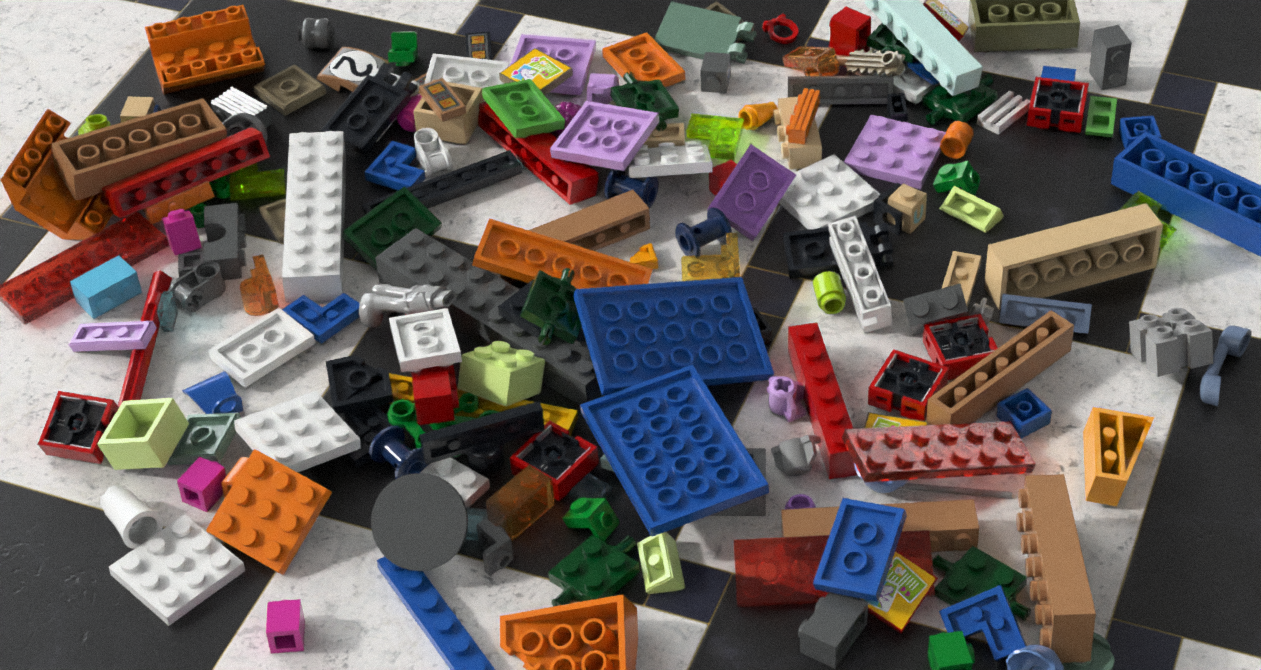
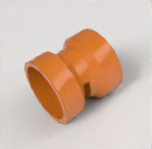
(956, 139)

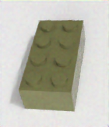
(1023, 24)

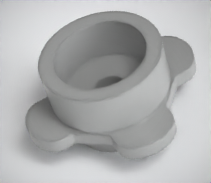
(985, 310)

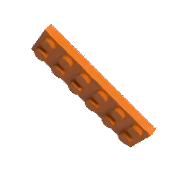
(523, 253)

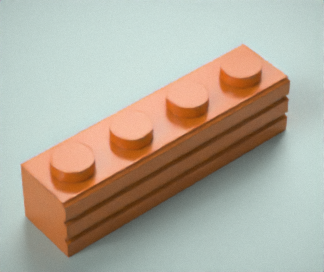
(803, 116)
(180, 201)

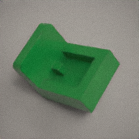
(404, 48)
(957, 175)
(592, 514)

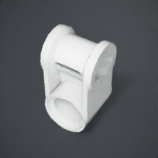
(431, 152)

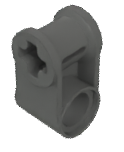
(200, 284)

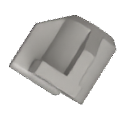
(796, 455)

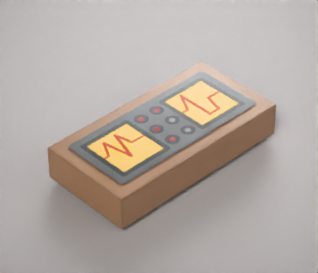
(442, 100)

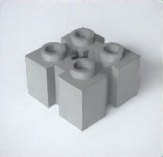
(1171, 341)

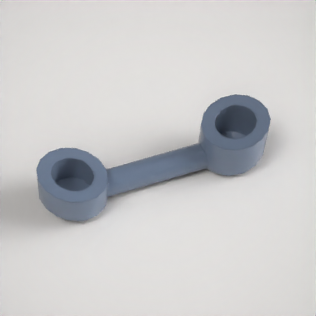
(1231, 342)

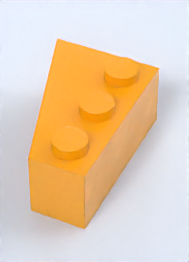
(1110, 452)

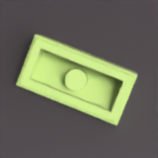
(971, 210)
(660, 564)

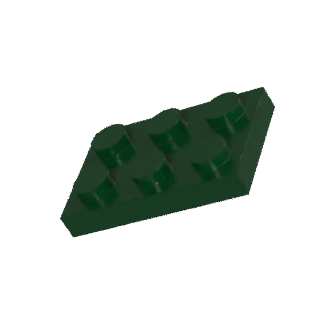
(389, 224)

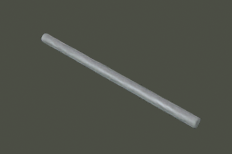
(958, 490)

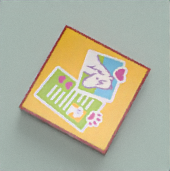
(946, 18)
(902, 592)

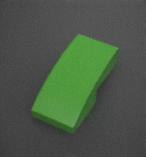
(1101, 116)

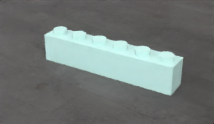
(929, 43)

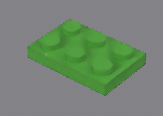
(523, 108)

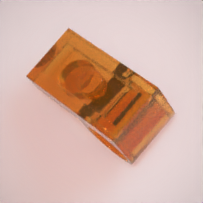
(813, 61)
(259, 291)

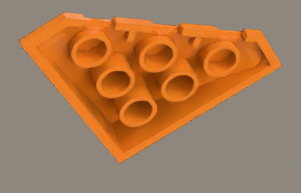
(574, 635)

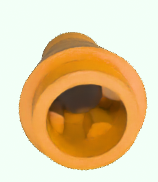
(756, 114)

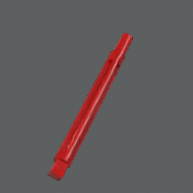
(141, 358)

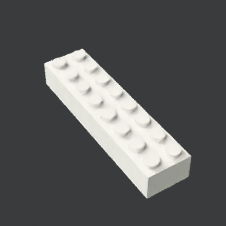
(314, 216)

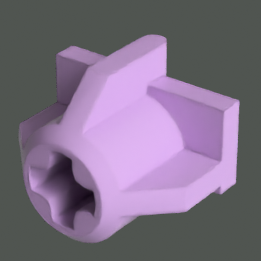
(600, 87)
(786, 397)

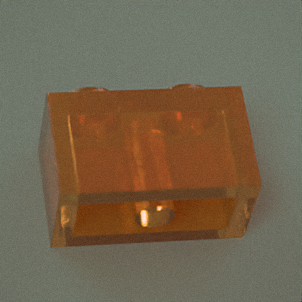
(521, 501)

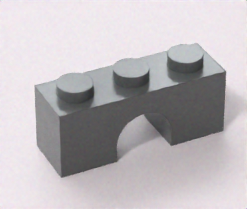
(225, 239)

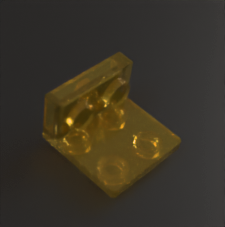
(713, 266)

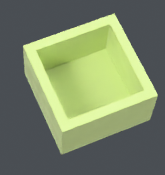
(501, 373)
(143, 434)

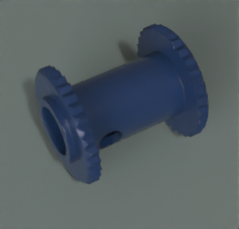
(619, 183)
(693, 238)
(390, 447)

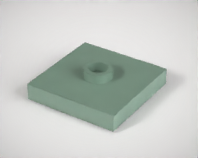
(205, 437)

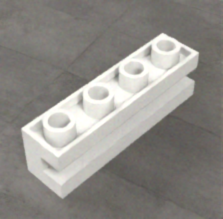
(860, 274)

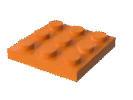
(268, 511)

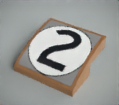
(349, 68)

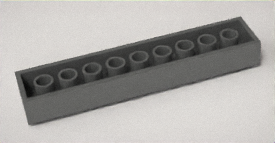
(475, 313)

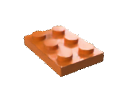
(644, 59)

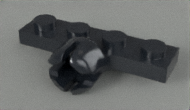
(483, 437)

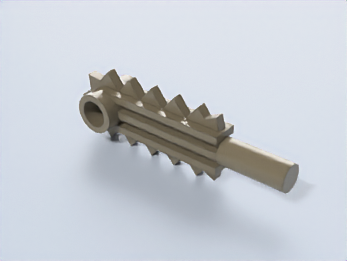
(871, 62)

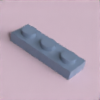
(1027, 310)

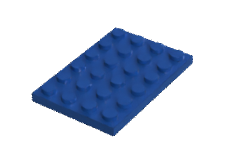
(671, 325)
(673, 450)

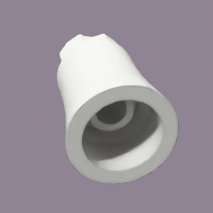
(130, 516)

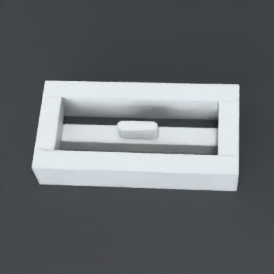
(1000, 110)

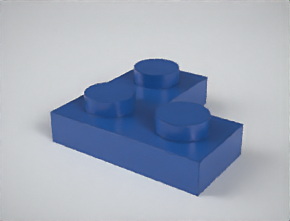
(393, 167)
(326, 320)
(989, 614)

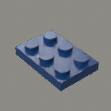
(860, 549)

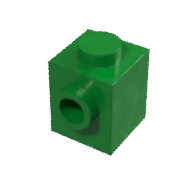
(950, 652)

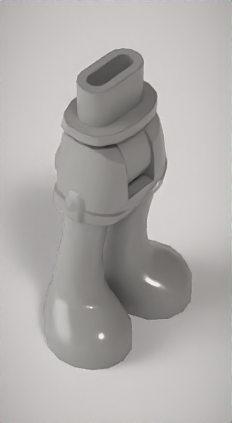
(392, 299)

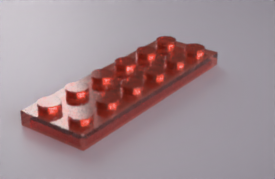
(49, 283)
(937, 451)
(785, 567)

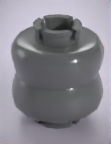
(316, 33)

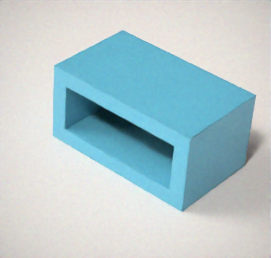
(106, 287)

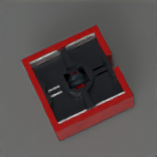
(1057, 104)
(958, 343)
(906, 384)
(77, 426)
(558, 457)

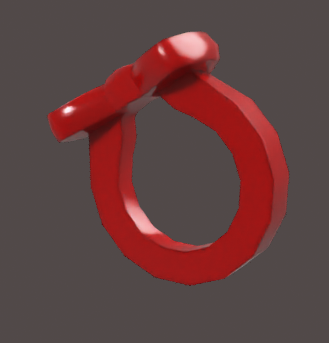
(768, 25)

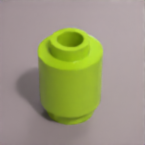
(829, 292)

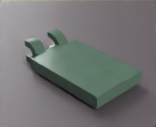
(698, 30)

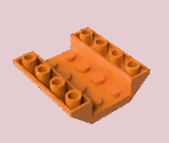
(204, 49)
(40, 192)

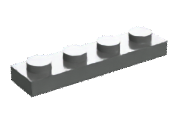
(844, 88)

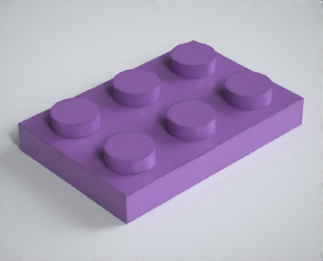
(752, 191)

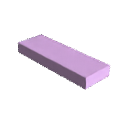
(112, 336)

